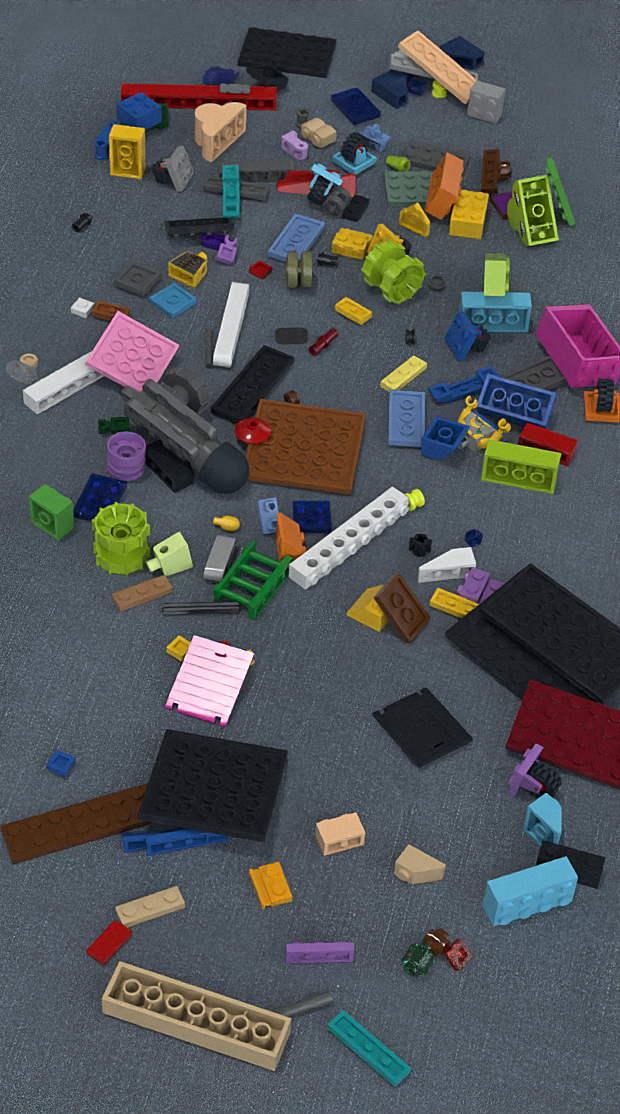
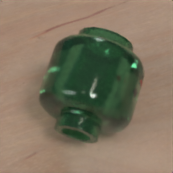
(418, 959)

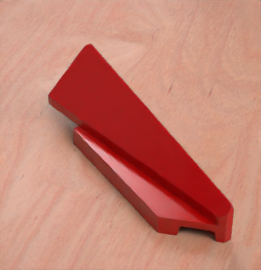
(299, 182)

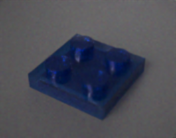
(312, 516)

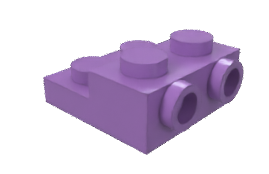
(477, 585)

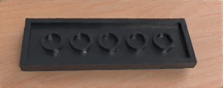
(252, 384)

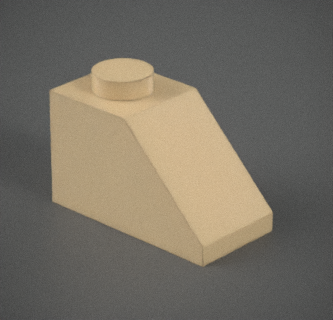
(418, 867)

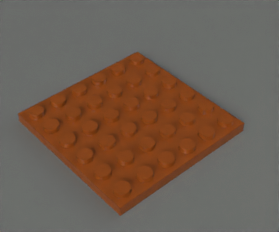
(307, 447)

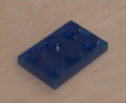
(355, 106)
(98, 493)

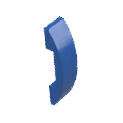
(461, 389)

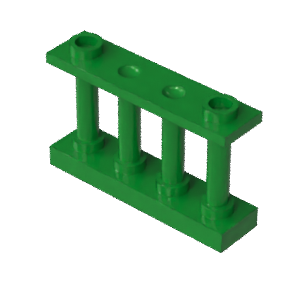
(263, 593)

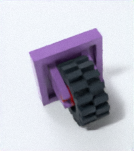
(534, 775)

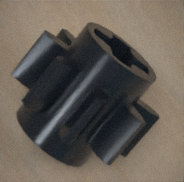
(420, 545)

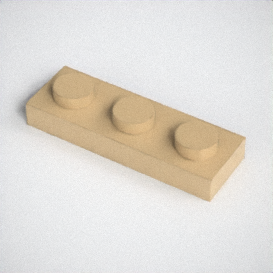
(150, 907)

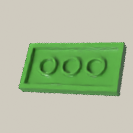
(559, 192)

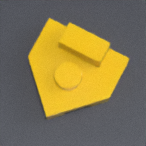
(415, 220)

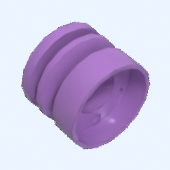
(126, 456)

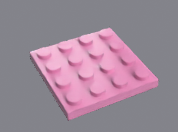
(131, 353)

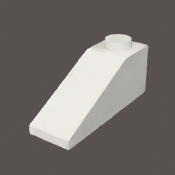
(448, 566)

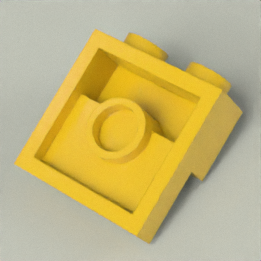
(351, 243)

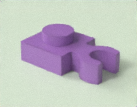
(227, 251)

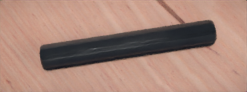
(201, 607)

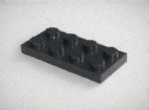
(195, 226)

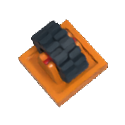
(602, 403)

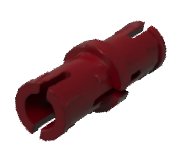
(323, 342)

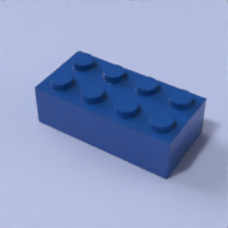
(516, 402)

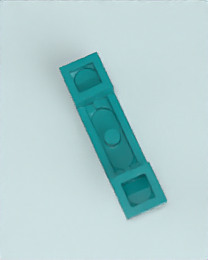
(231, 191)

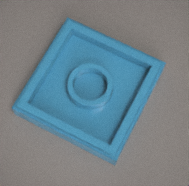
(173, 300)

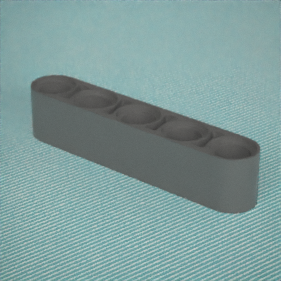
(261, 170)

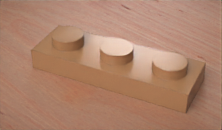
(142, 593)

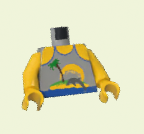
(480, 428)

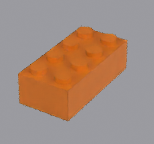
(444, 186)

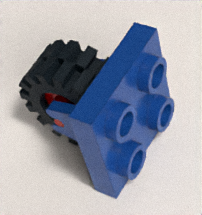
(465, 336)

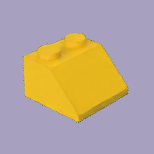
(368, 611)

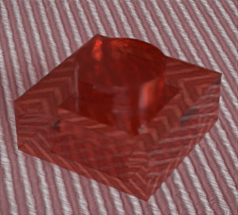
(458, 954)

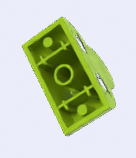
(532, 211)

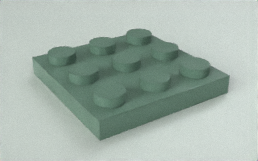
(406, 188)

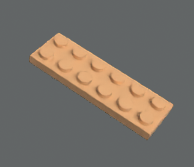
(438, 65)

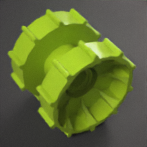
(393, 271)
(121, 538)

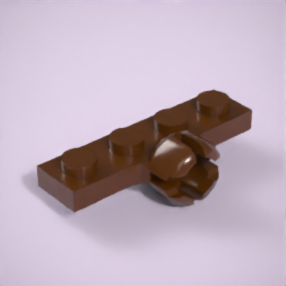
(493, 171)

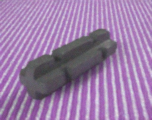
(235, 88)

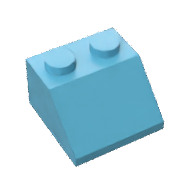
(543, 820)

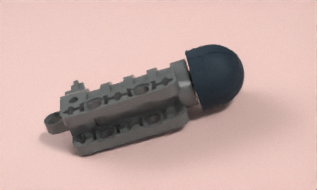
(192, 437)

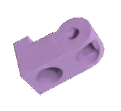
(294, 145)

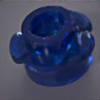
(473, 537)

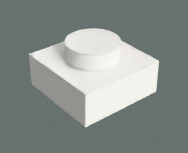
(82, 307)

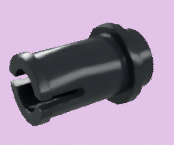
(85, 219)
(326, 259)

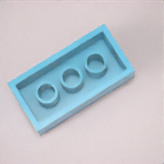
(498, 313)
(530, 891)

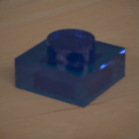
(417, 87)

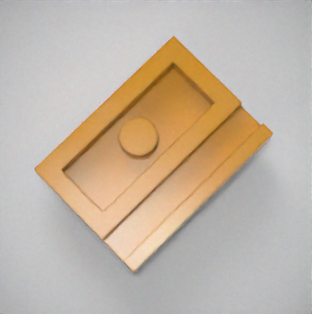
(270, 885)

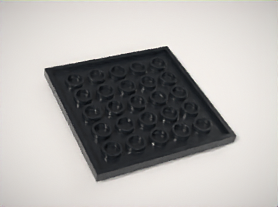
(214, 785)

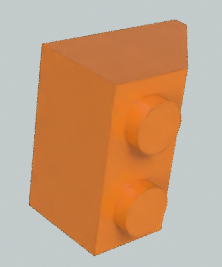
(288, 538)

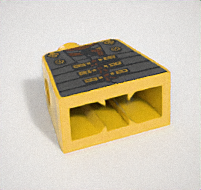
(188, 268)

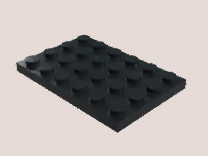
(288, 52)

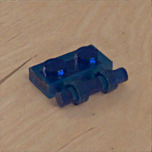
(217, 76)

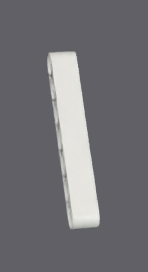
(231, 325)

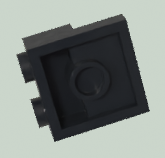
(268, 76)

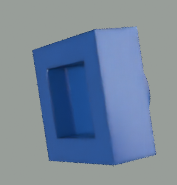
(61, 763)

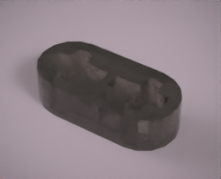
(290, 336)

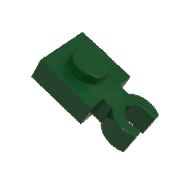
(116, 425)

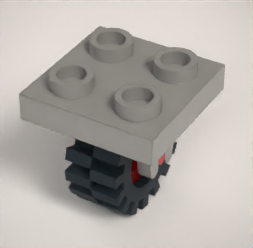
(174, 169)

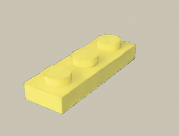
(403, 374)

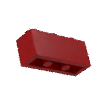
(544, 439)

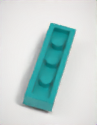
(369, 1048)

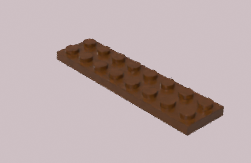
(74, 825)

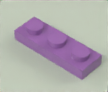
(319, 952)

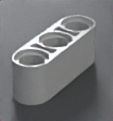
(220, 558)

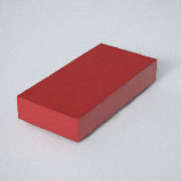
(109, 942)

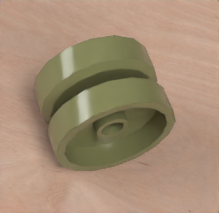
(299, 269)

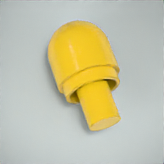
(227, 523)

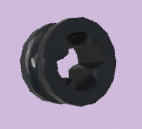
(410, 336)

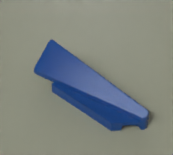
(167, 840)

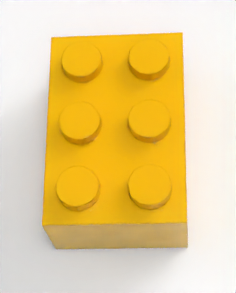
(127, 151)
(469, 214)

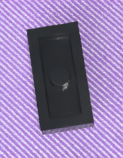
(356, 208)

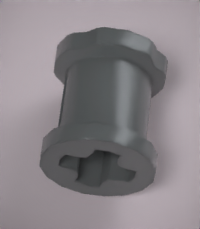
(302, 116)

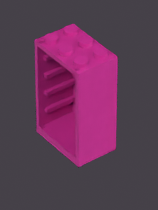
(579, 344)

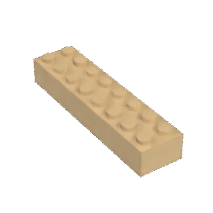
(196, 1015)

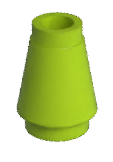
(400, 164)

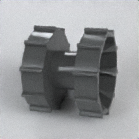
(187, 388)

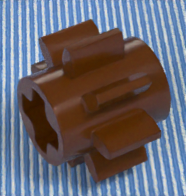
(437, 941)

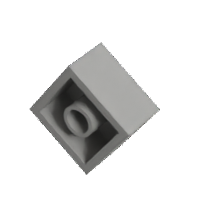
(486, 102)

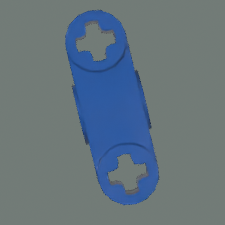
(102, 142)

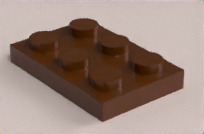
(402, 607)

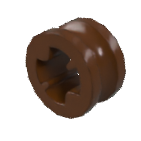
(291, 397)

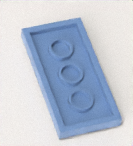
(296, 236)
(406, 418)

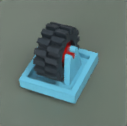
(354, 154)
(322, 183)

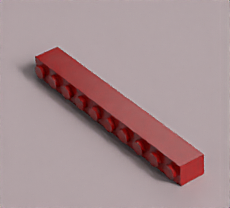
(196, 95)

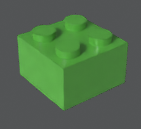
(51, 511)

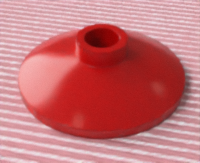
(252, 431)

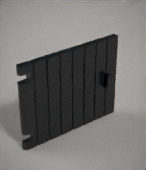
(422, 727)

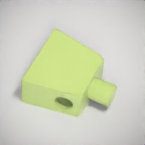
(171, 556)

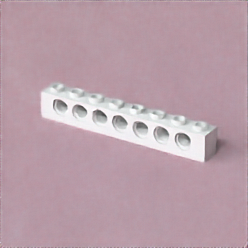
(348, 538)

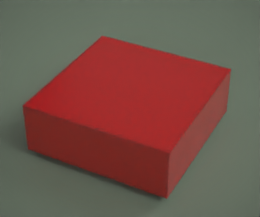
(260, 269)

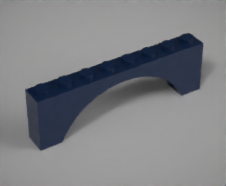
(393, 84)

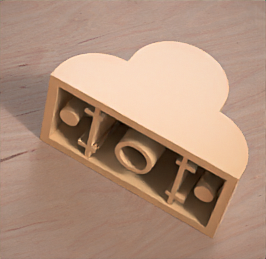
(218, 127)

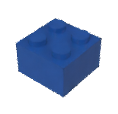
(139, 111)

